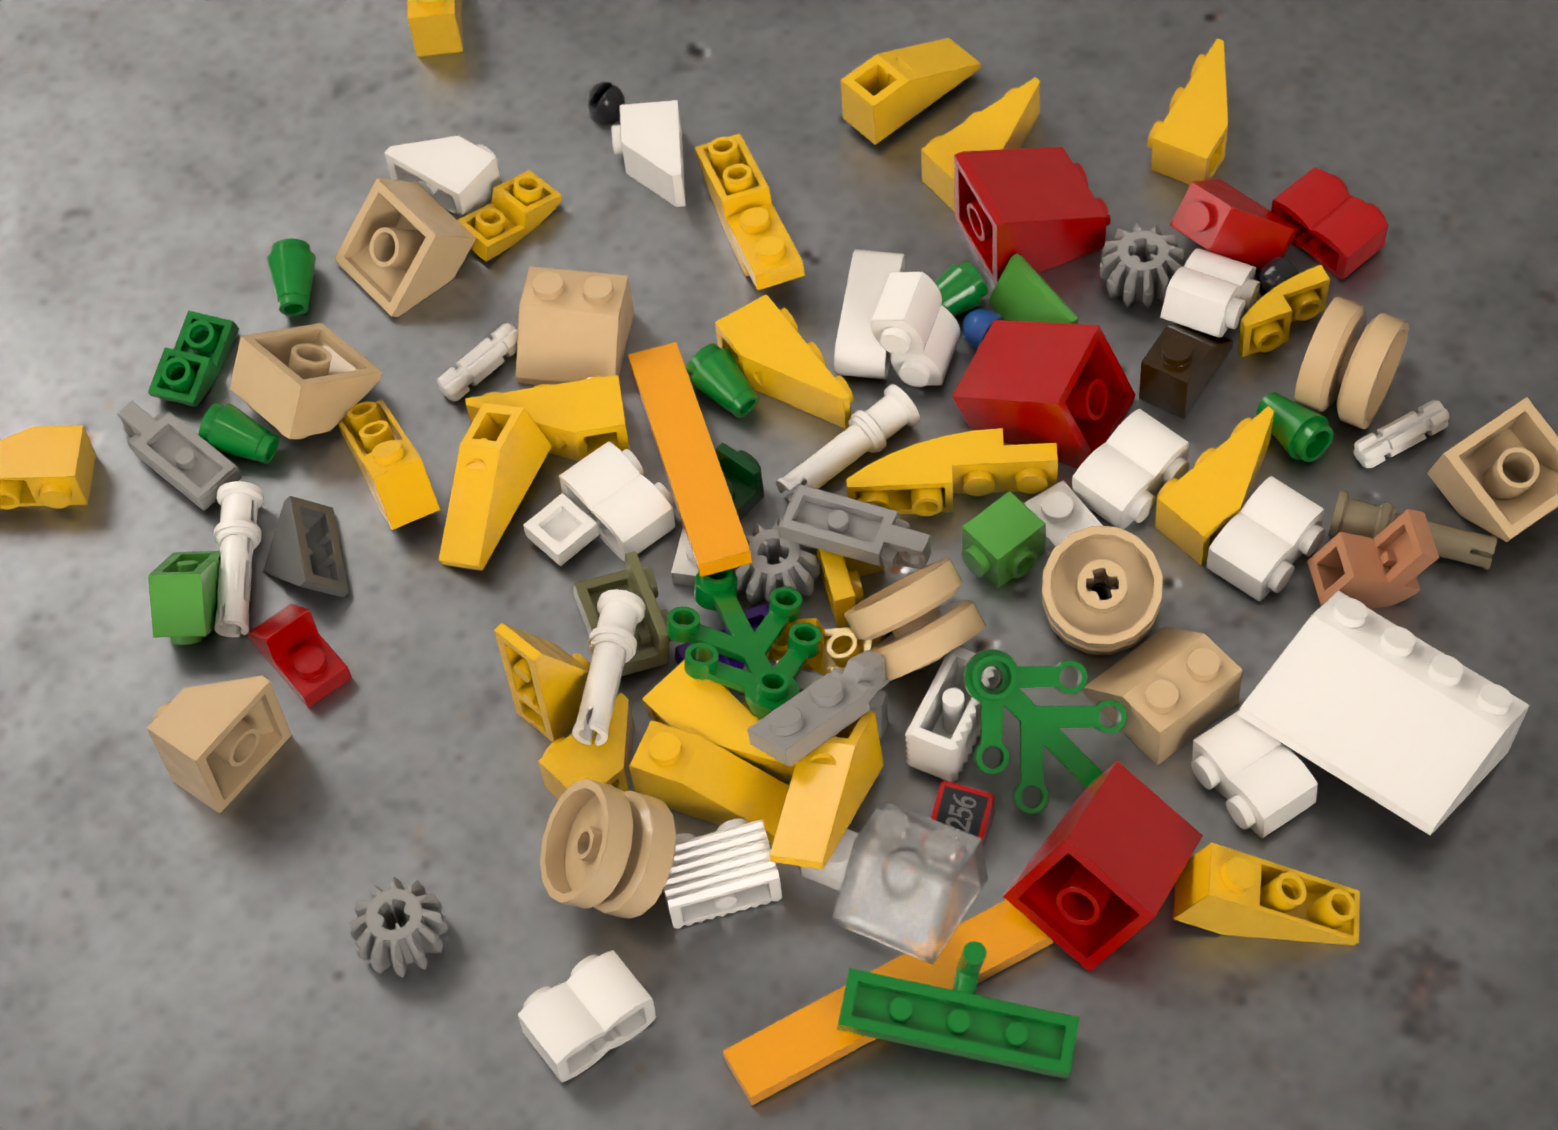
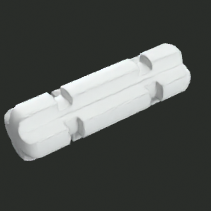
(479, 363)
(1401, 434)

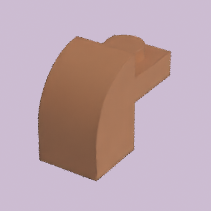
(1379, 568)

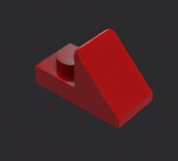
(300, 654)

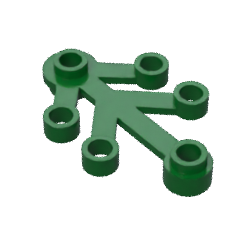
(761, 684)
(1037, 723)

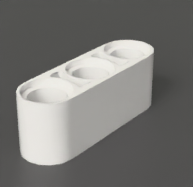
(856, 347)

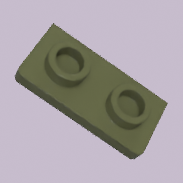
(651, 631)

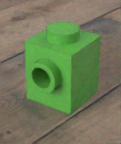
(1003, 540)

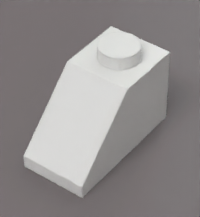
(653, 147)
(449, 169)

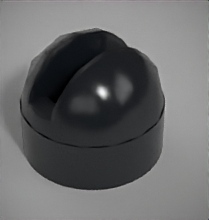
(609, 99)
(1274, 273)

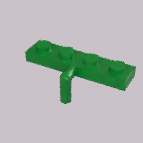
(958, 1019)

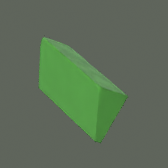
(1027, 297)

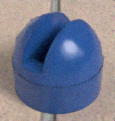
(977, 325)

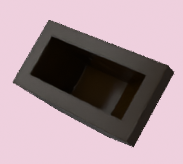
(1180, 368)

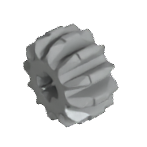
(1140, 264)
(776, 565)
(406, 944)

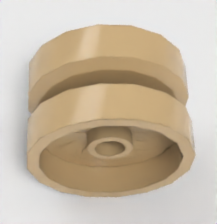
(1351, 362)
(1102, 558)
(918, 626)
(607, 849)

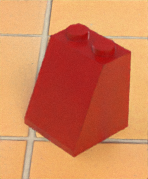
(1027, 206)
(1046, 387)
(1104, 867)

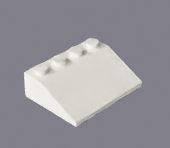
(1385, 712)

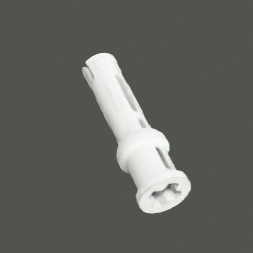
(865, 433)
(237, 538)
(611, 648)

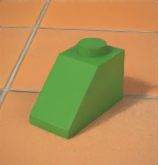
(184, 596)

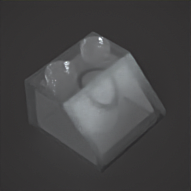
(910, 881)

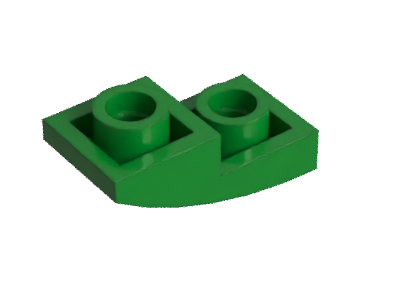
(196, 360)

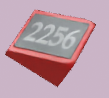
(964, 809)

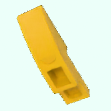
(748, 212)
(971, 463)

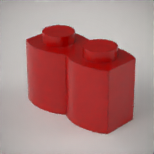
(1331, 223)

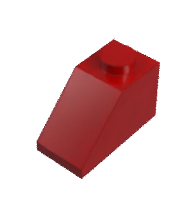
(1232, 223)

